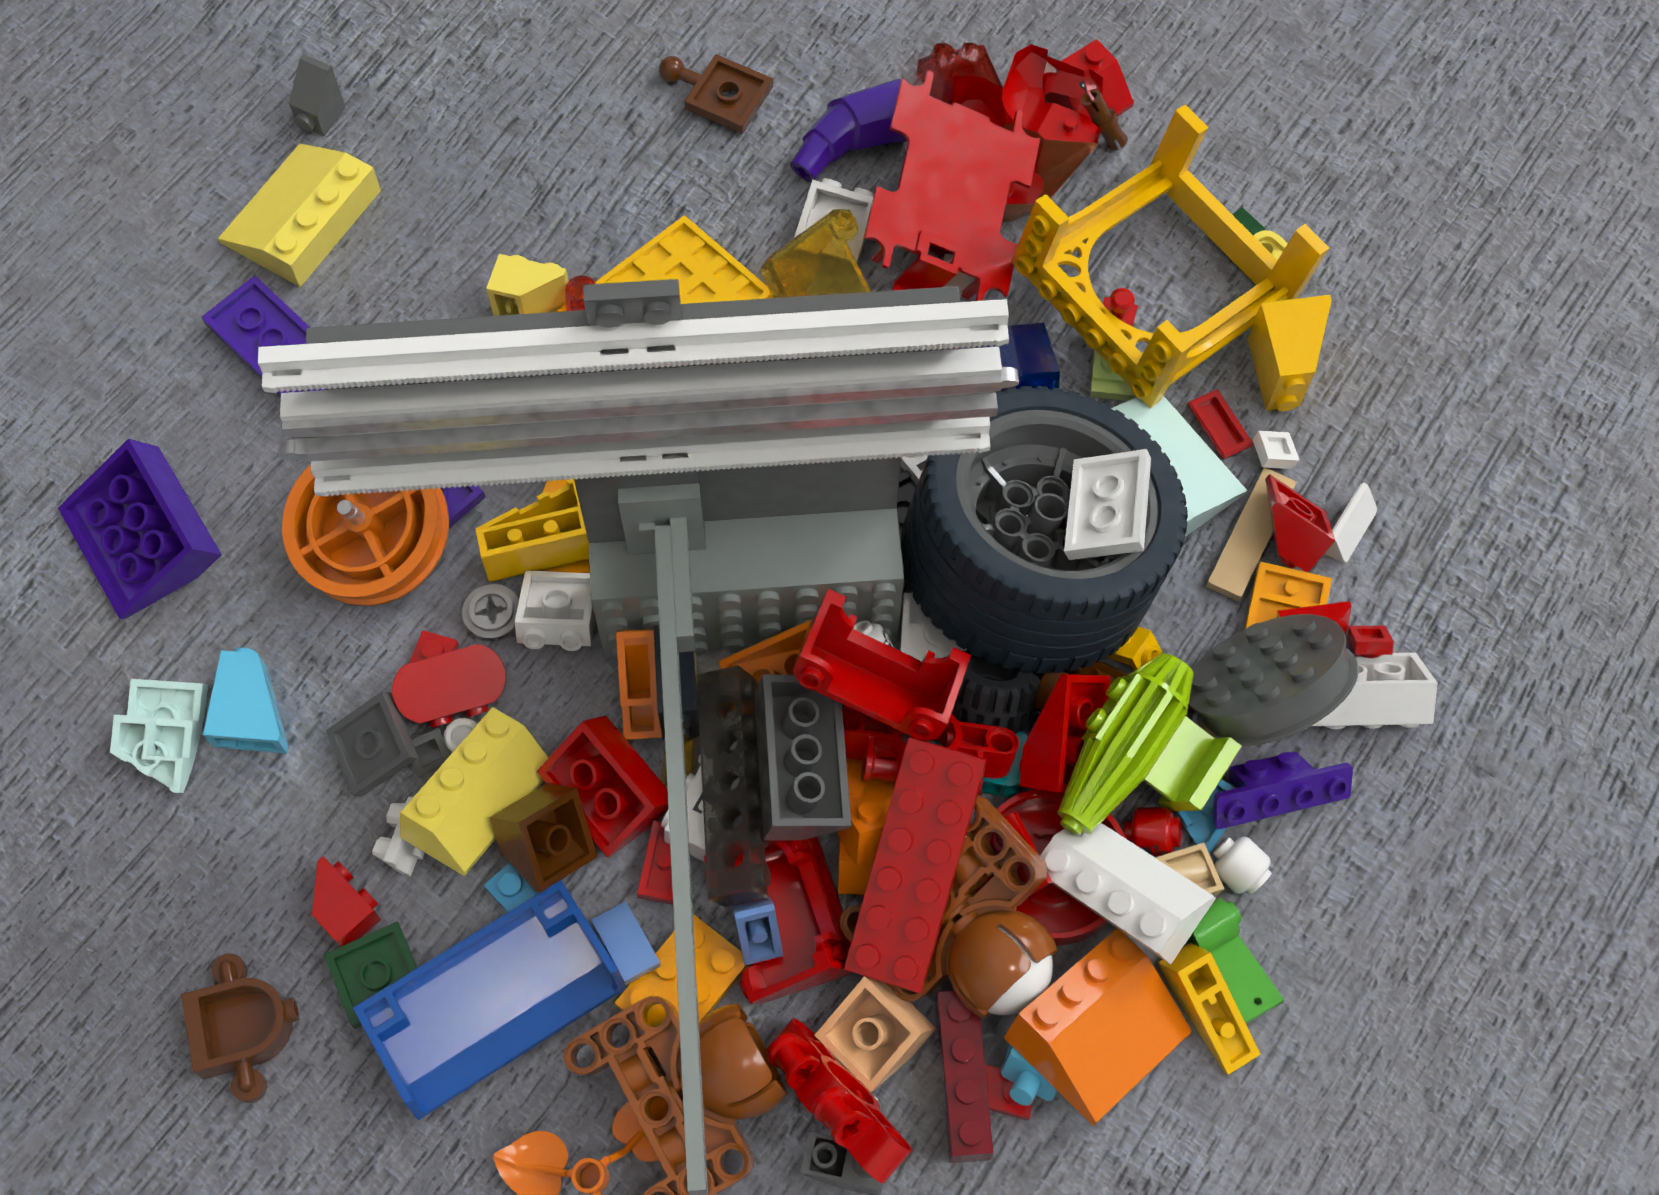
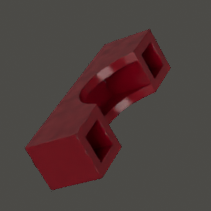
(964, 1079)

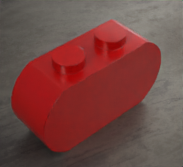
(449, 684)

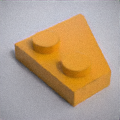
(1283, 589)

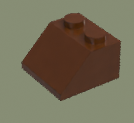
(545, 835)

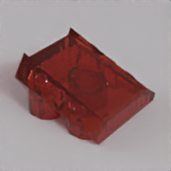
(948, 63)

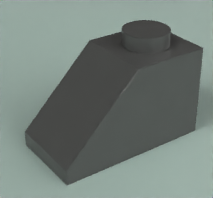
(315, 96)

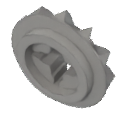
(477, 605)

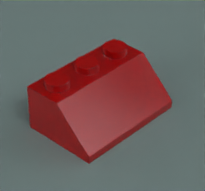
(612, 780)

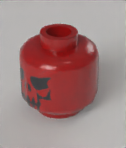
(1154, 830)

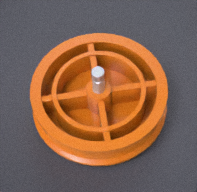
(364, 544)

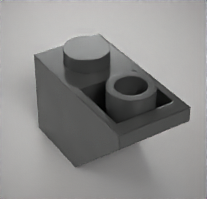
(836, 1166)

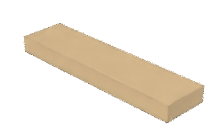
(1246, 541)

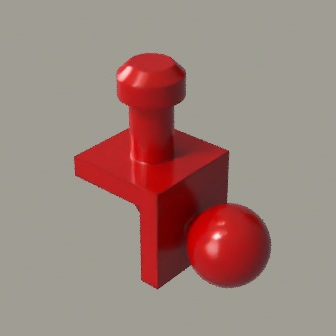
(1122, 305)

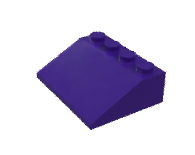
(138, 528)

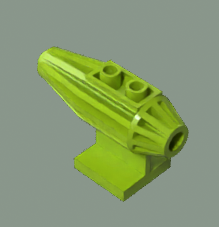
(1148, 739)

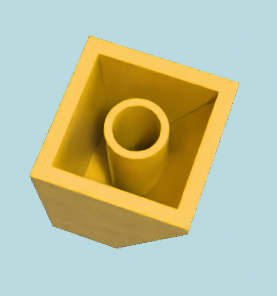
(1287, 348)

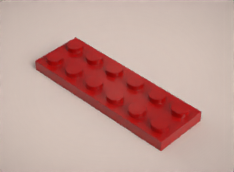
(915, 864)

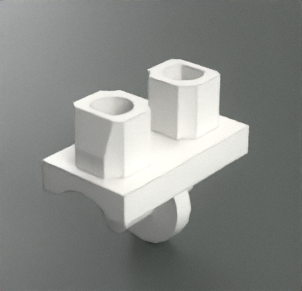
(396, 851)

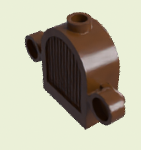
(237, 1026)

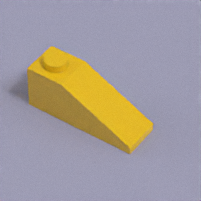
(1210, 1006)

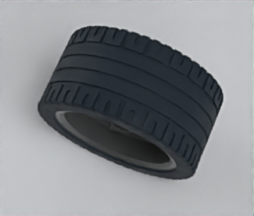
(1007, 581)

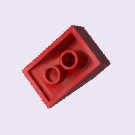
(1058, 732)

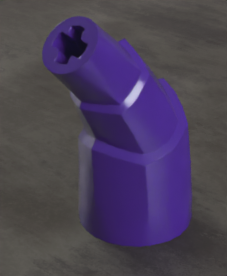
(849, 123)

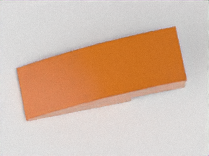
(638, 683)

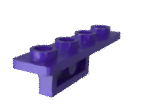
(1278, 787)

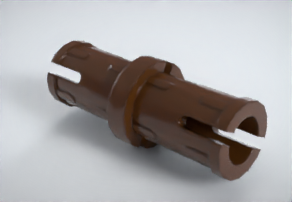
(1104, 118)

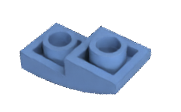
(626, 942)

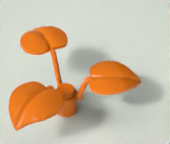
(538, 1159)

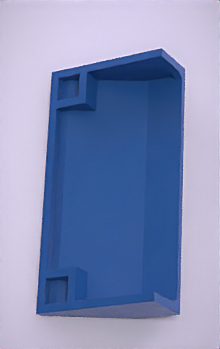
(489, 999)

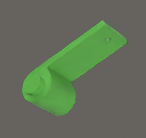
(1244, 976)

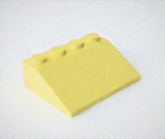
(302, 211)

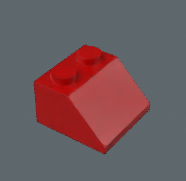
(1102, 62)

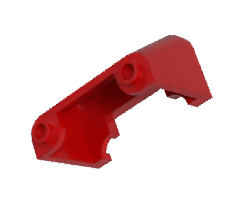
(877, 677)
(807, 923)

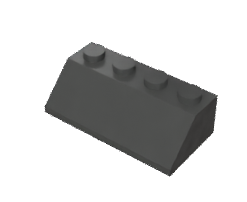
(800, 760)

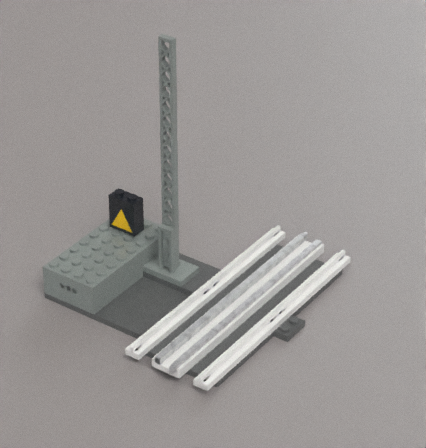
(714, 455)

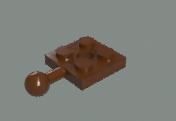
(720, 77)

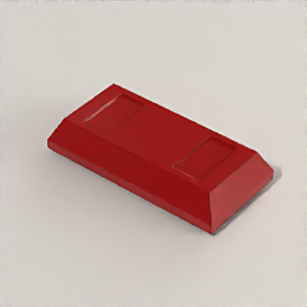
(1220, 424)

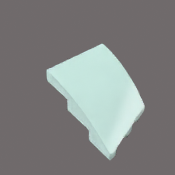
(161, 729)

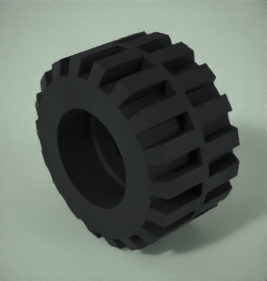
(996, 695)

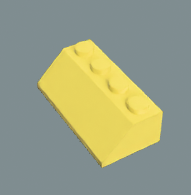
(475, 782)

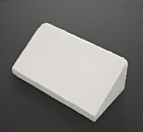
(1352, 524)

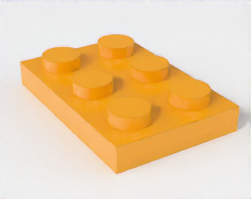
(717, 969)

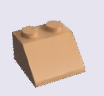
(874, 1032)

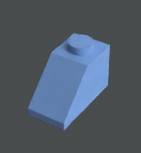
(757, 931)

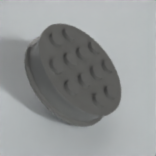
(1273, 679)

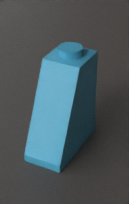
(244, 705)

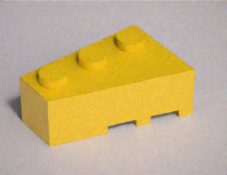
(536, 536)

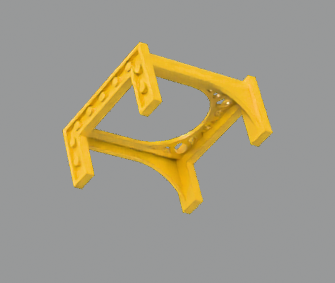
(1169, 353)

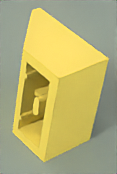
(526, 286)

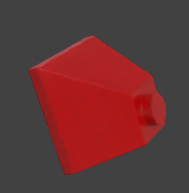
(1298, 525)

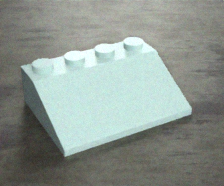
(1204, 477)

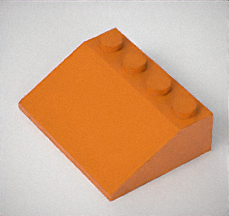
(1100, 1027)

